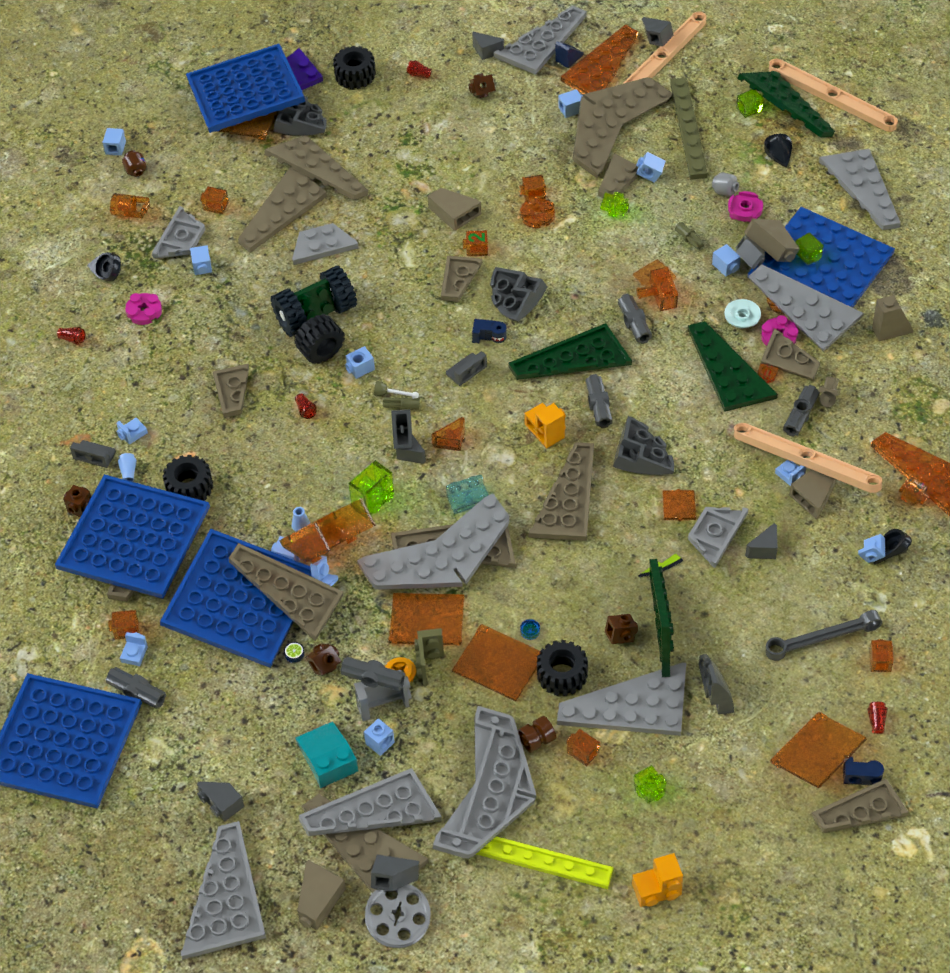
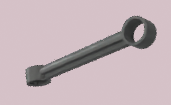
(868, 621)

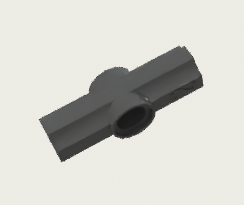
(634, 318)
(598, 401)
(801, 410)
(372, 673)
(136, 687)

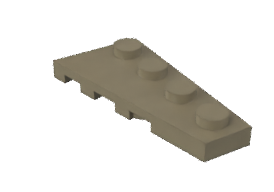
(861, 808)

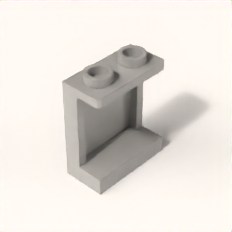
(371, 697)

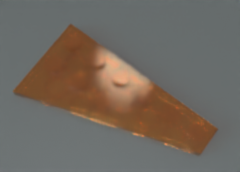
(601, 64)
(917, 464)

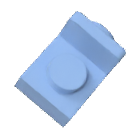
(131, 431)
(790, 471)
(873, 549)
(320, 571)
(134, 649)

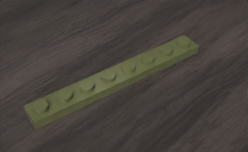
(688, 128)

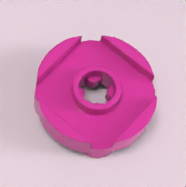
(737, 209)
(138, 301)
(783, 325)

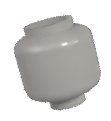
(725, 184)

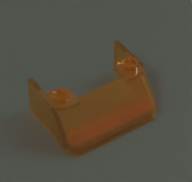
(329, 531)

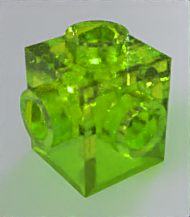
(615, 204)
(650, 784)

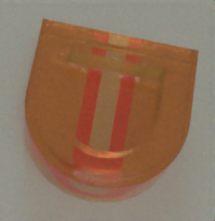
(767, 372)

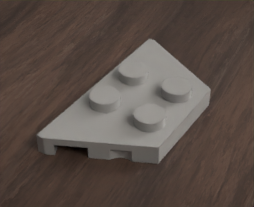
(180, 235)
(322, 242)
(715, 531)

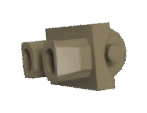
(829, 391)

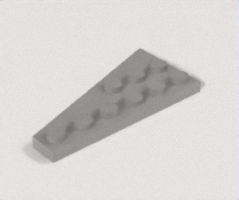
(538, 45)
(863, 182)
(811, 311)
(385, 804)

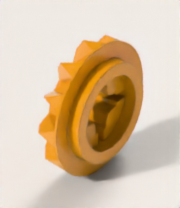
(403, 664)

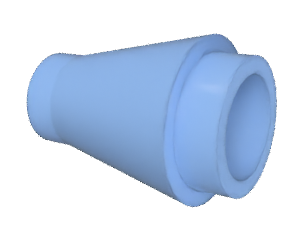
(127, 466)
(299, 519)

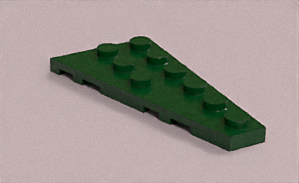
(784, 97)
(583, 352)
(730, 375)
(663, 621)

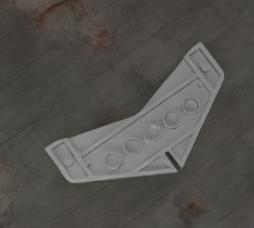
(435, 562)
(500, 789)

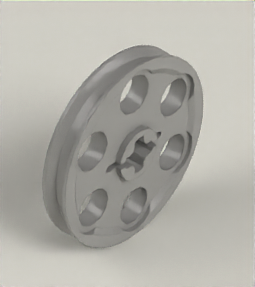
(404, 922)

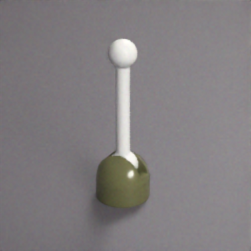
(381, 389)

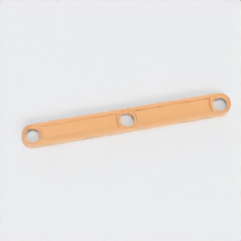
(671, 48)
(842, 99)
(818, 461)

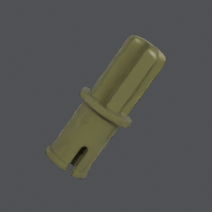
(689, 235)
(403, 403)

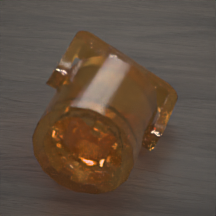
(126, 205)

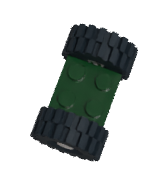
(323, 297)

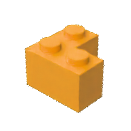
(546, 423)
(659, 883)

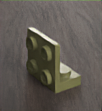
(427, 646)

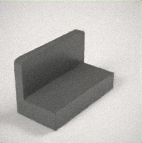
(467, 368)
(92, 453)

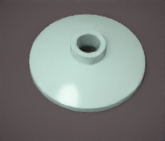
(742, 313)

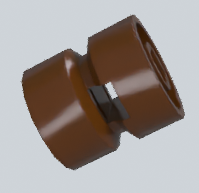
(538, 733)

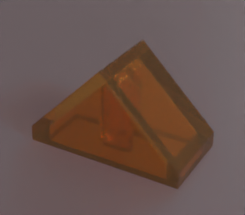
(450, 436)

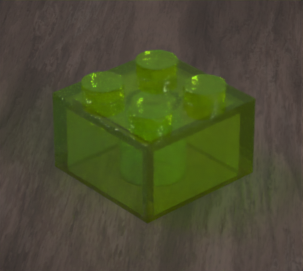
(373, 486)

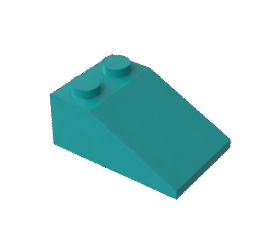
(327, 754)

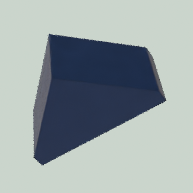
(567, 54)

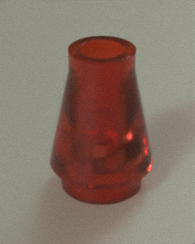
(417, 69)
(74, 334)
(306, 408)
(877, 714)

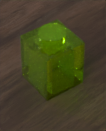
(749, 103)
(810, 248)

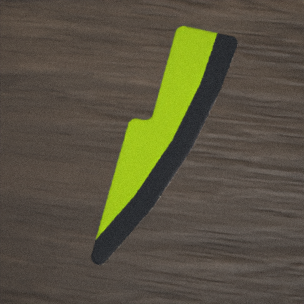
(670, 562)

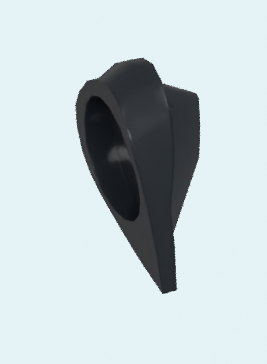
(779, 148)
(106, 266)
(895, 544)

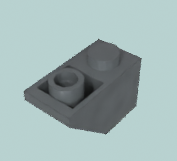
(657, 31)
(750, 252)
(221, 797)
(393, 872)

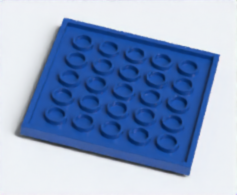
(245, 88)
(847, 262)
(133, 536)
(225, 607)
(64, 739)

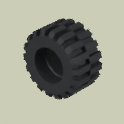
(354, 67)
(319, 339)
(188, 468)
(564, 654)

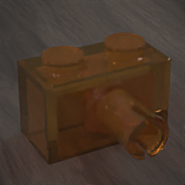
(661, 288)

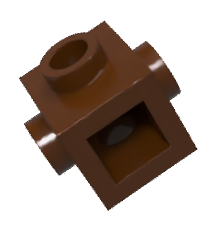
(486, 82)
(77, 500)
(621, 629)
(323, 658)

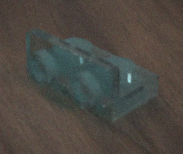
(466, 493)

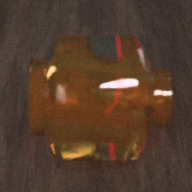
(913, 492)

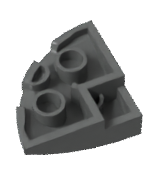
(300, 120)
(515, 292)
(641, 451)
(715, 685)

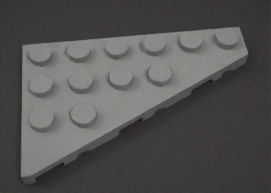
(636, 705)
(227, 899)

